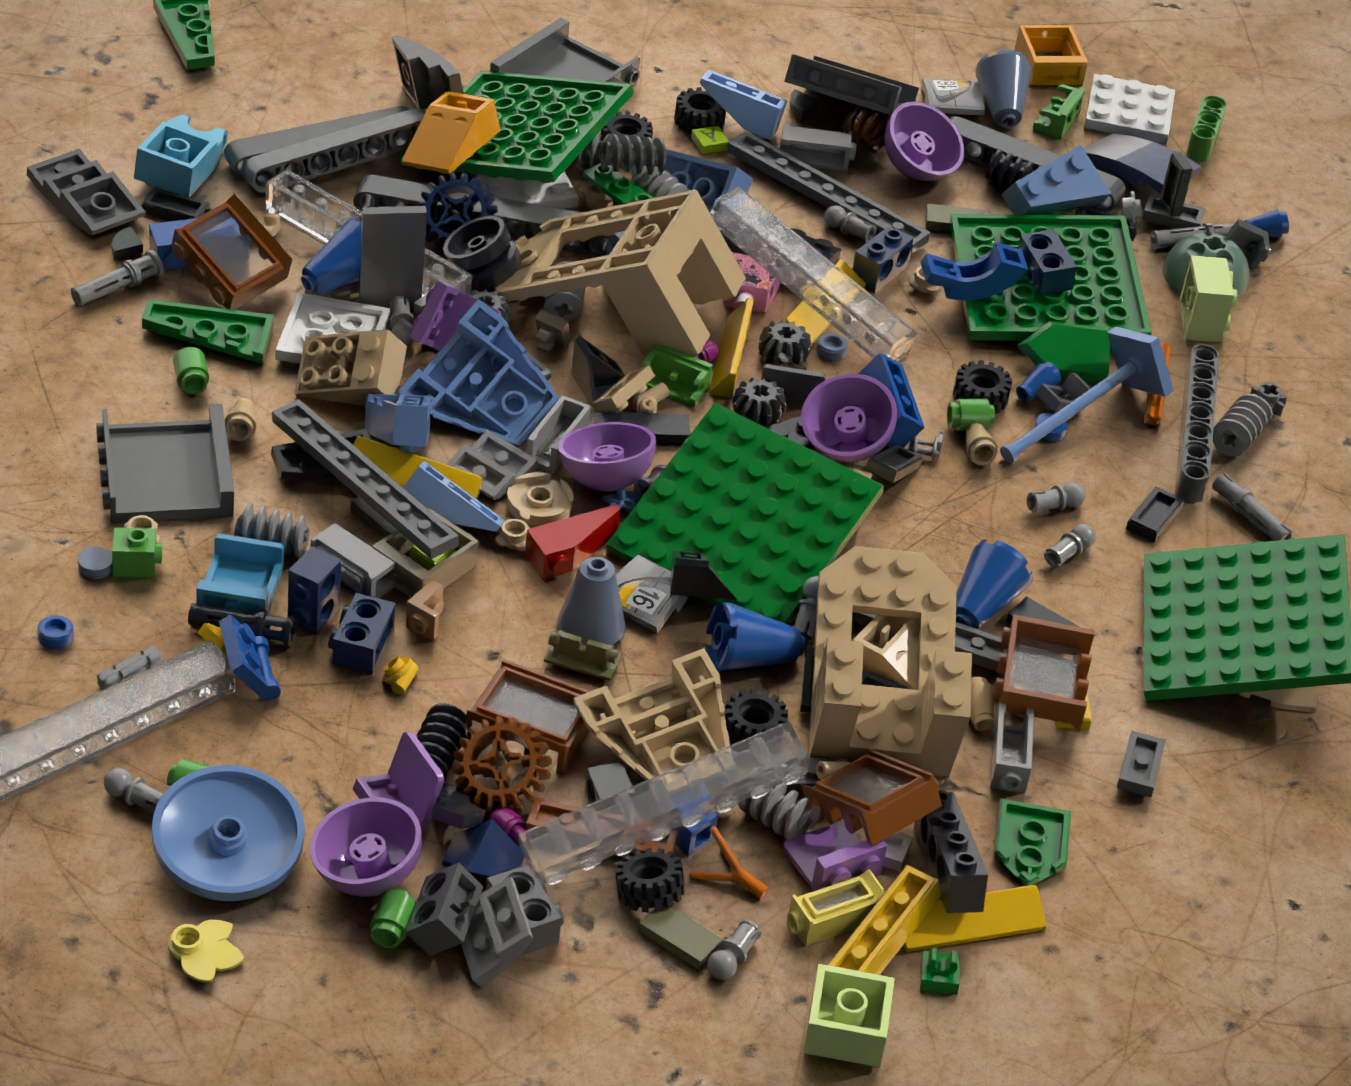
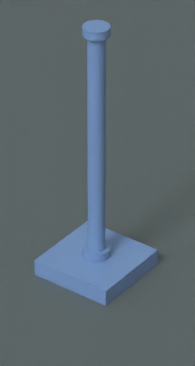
(1139, 366)

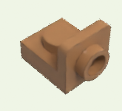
(424, 610)

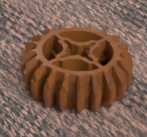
(488, 764)

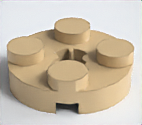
(555, 497)

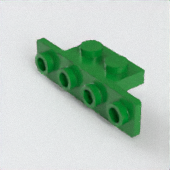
(615, 185)

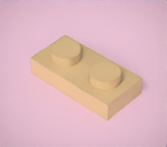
(629, 386)

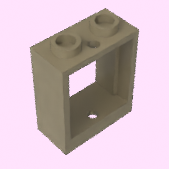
(412, 577)

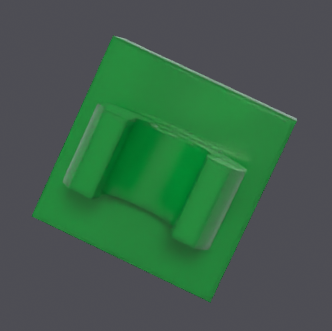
(940, 971)

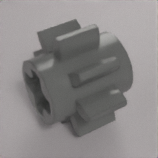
(1272, 394)

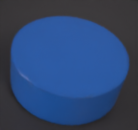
(1055, 435)
(55, 632)

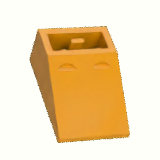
(452, 132)

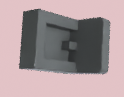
(1251, 240)
(1059, 396)

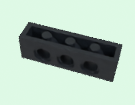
(953, 856)

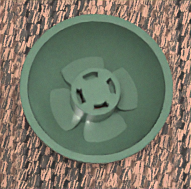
(1206, 245)

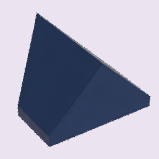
(484, 850)

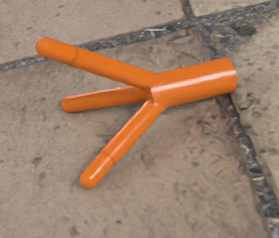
(740, 875)

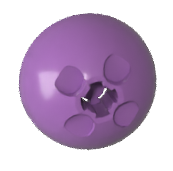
(923, 142)
(849, 417)
(608, 454)
(367, 846)

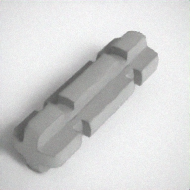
(128, 667)

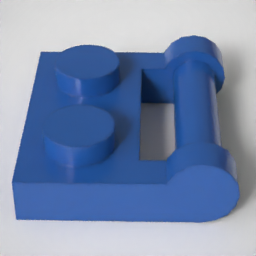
(249, 658)

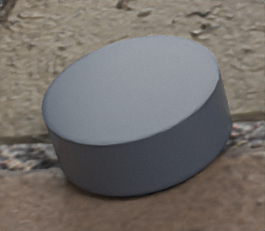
(832, 347)
(95, 562)

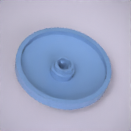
(227, 833)

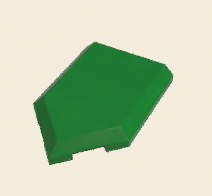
(1071, 349)
(1032, 840)

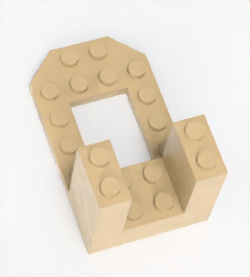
(652, 275)
(906, 724)

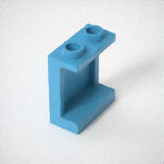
(241, 574)

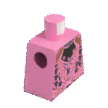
(757, 285)

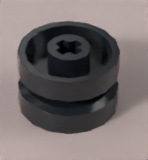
(485, 251)

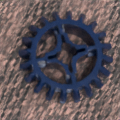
(464, 204)

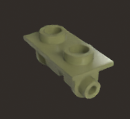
(592, 659)

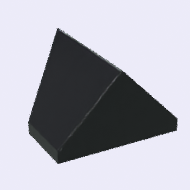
(593, 370)
(695, 577)

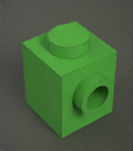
(135, 552)

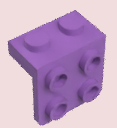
(441, 315)
(410, 780)
(833, 856)

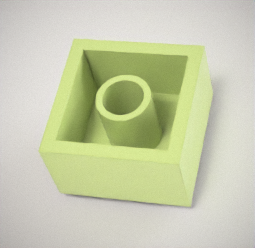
(1207, 299)
(849, 1015)

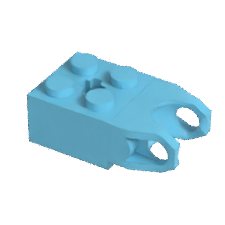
(179, 156)

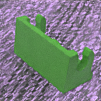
(1060, 112)
(682, 374)

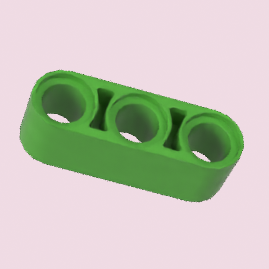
(1206, 128)

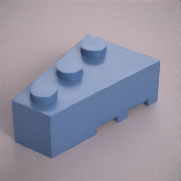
(1057, 186)
(399, 419)

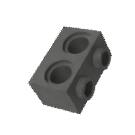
(444, 909)
(542, 915)

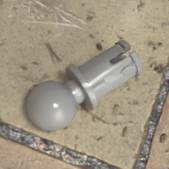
(849, 223)
(401, 319)
(1056, 498)
(1070, 545)
(807, 614)
(120, 783)
(733, 951)

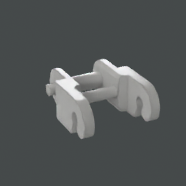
(926, 451)

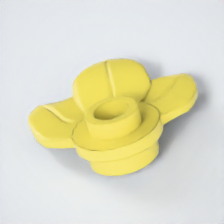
(204, 949)

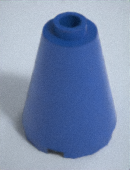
(336, 262)
(990, 582)
(750, 639)

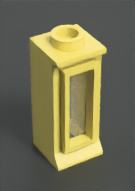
(833, 908)

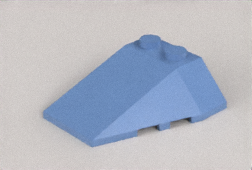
(485, 380)

